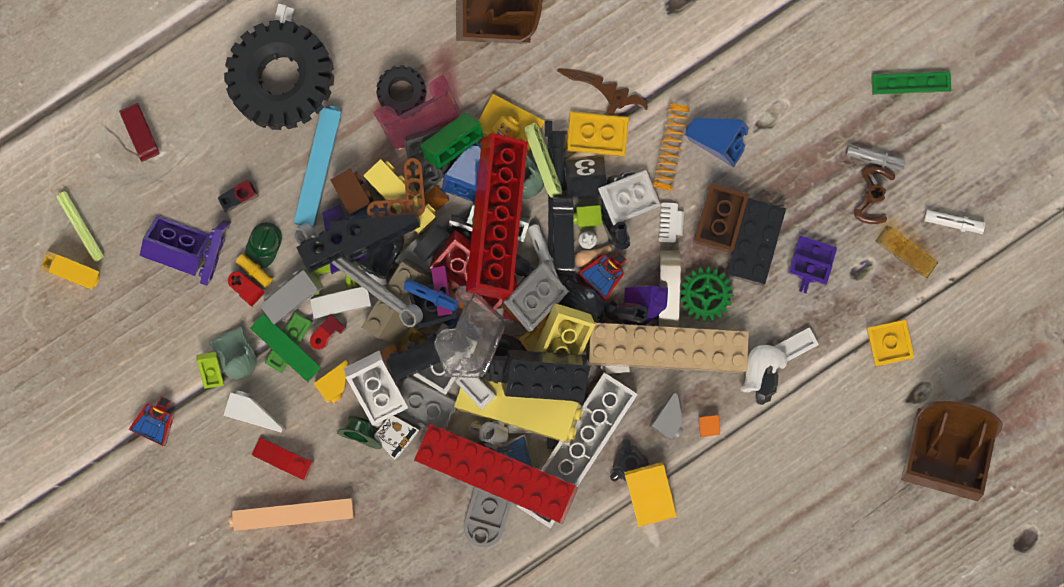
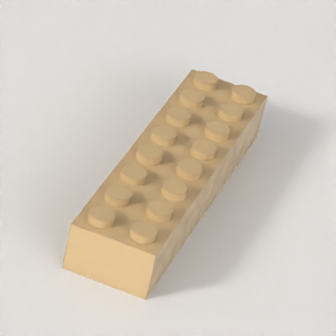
(668, 348)

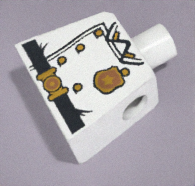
(395, 435)

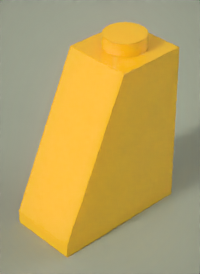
(70, 270)

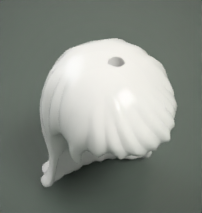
(760, 359)

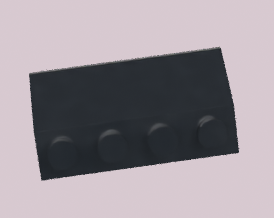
(415, 359)

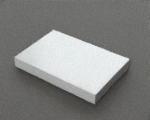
(629, 197)

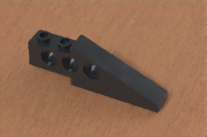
(372, 235)

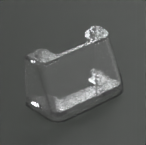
(472, 344)

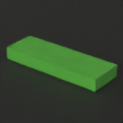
(295, 331)

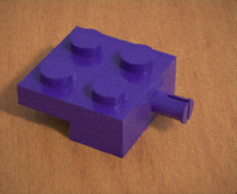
(812, 262)

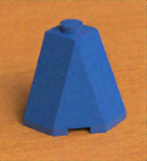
(719, 137)

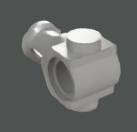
(492, 434)

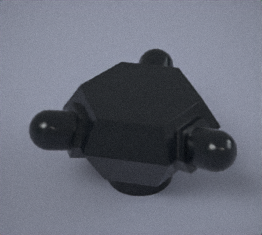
(627, 459)

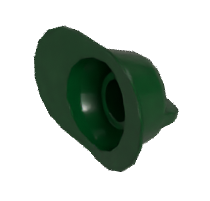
(263, 244)
(360, 431)

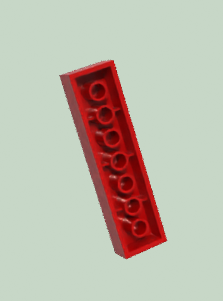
(496, 216)
(496, 474)

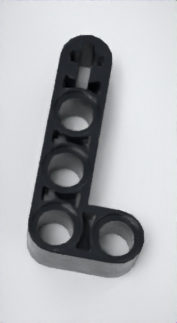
(563, 236)

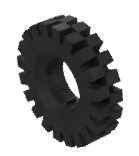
(251, 59)

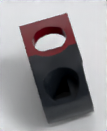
(237, 196)

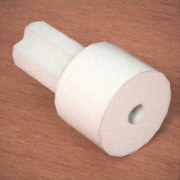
(587, 240)

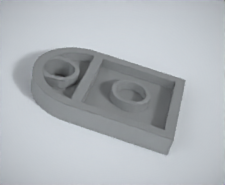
(488, 515)

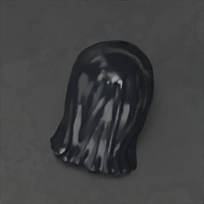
(380, 260)
(583, 298)

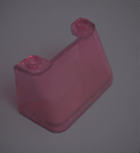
(431, 114)

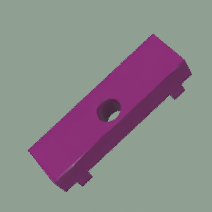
(440, 281)

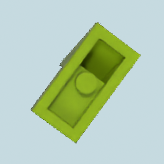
(210, 369)

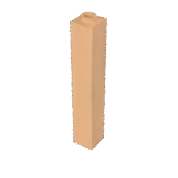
(292, 514)

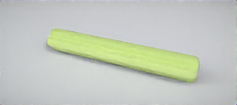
(80, 226)

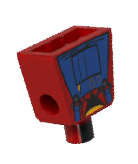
(603, 274)
(154, 422)

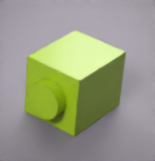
(588, 217)

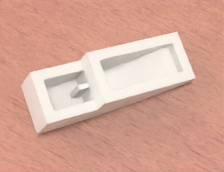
(340, 302)

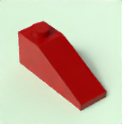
(282, 458)

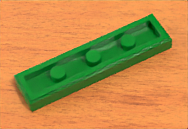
(911, 83)
(285, 348)

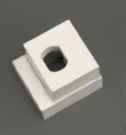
(284, 13)

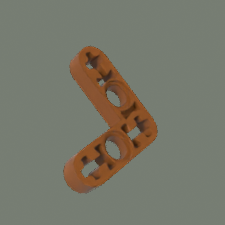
(405, 203)

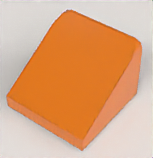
(709, 425)

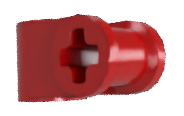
(248, 290)

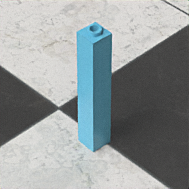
(318, 166)

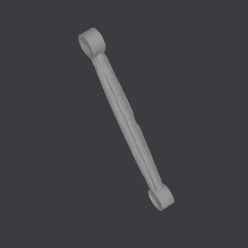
(366, 281)

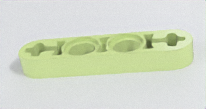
(543, 160)

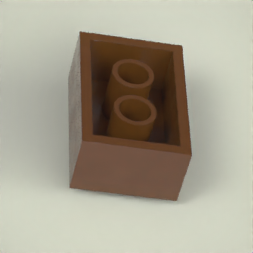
(721, 218)

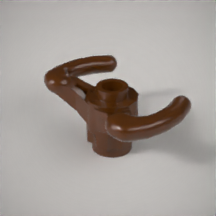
(859, 212)

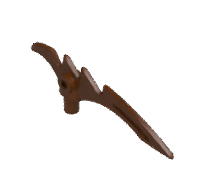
(616, 98)

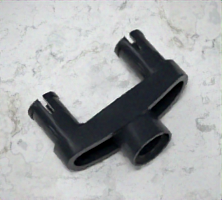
(617, 233)

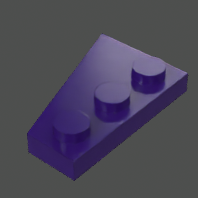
(207, 271)

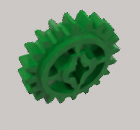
(704, 311)

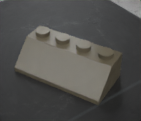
(383, 320)

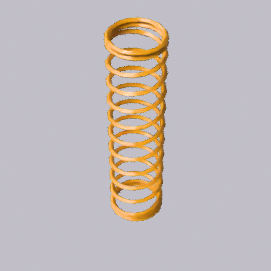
(678, 107)

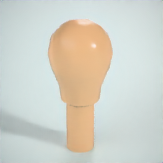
(586, 257)

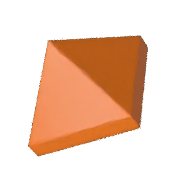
(436, 198)

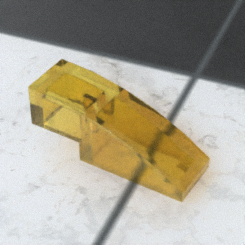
(906, 251)

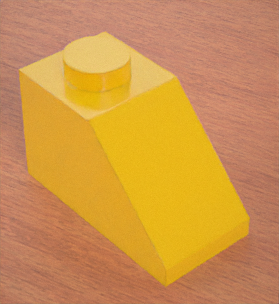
(333, 383)

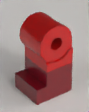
(320, 337)

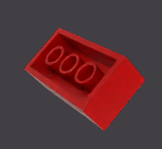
(455, 257)

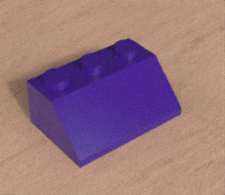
(175, 245)

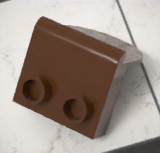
(497, 20)
(951, 448)

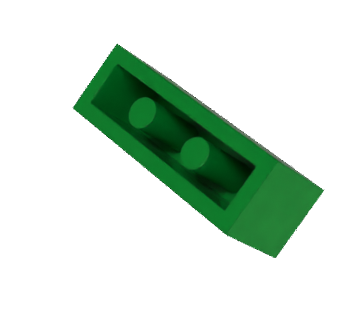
(452, 140)

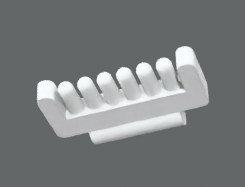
(676, 221)

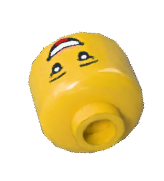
(506, 126)

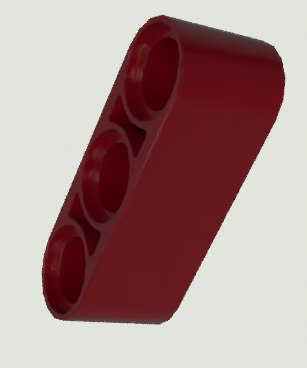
(139, 132)

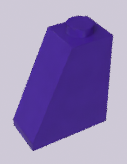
(652, 297)

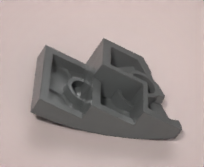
(431, 174)

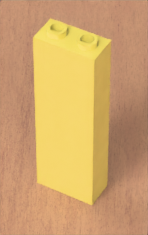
(540, 416)

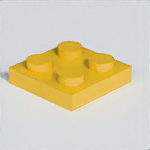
(890, 343)

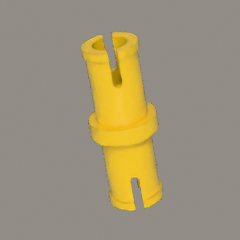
(254, 270)

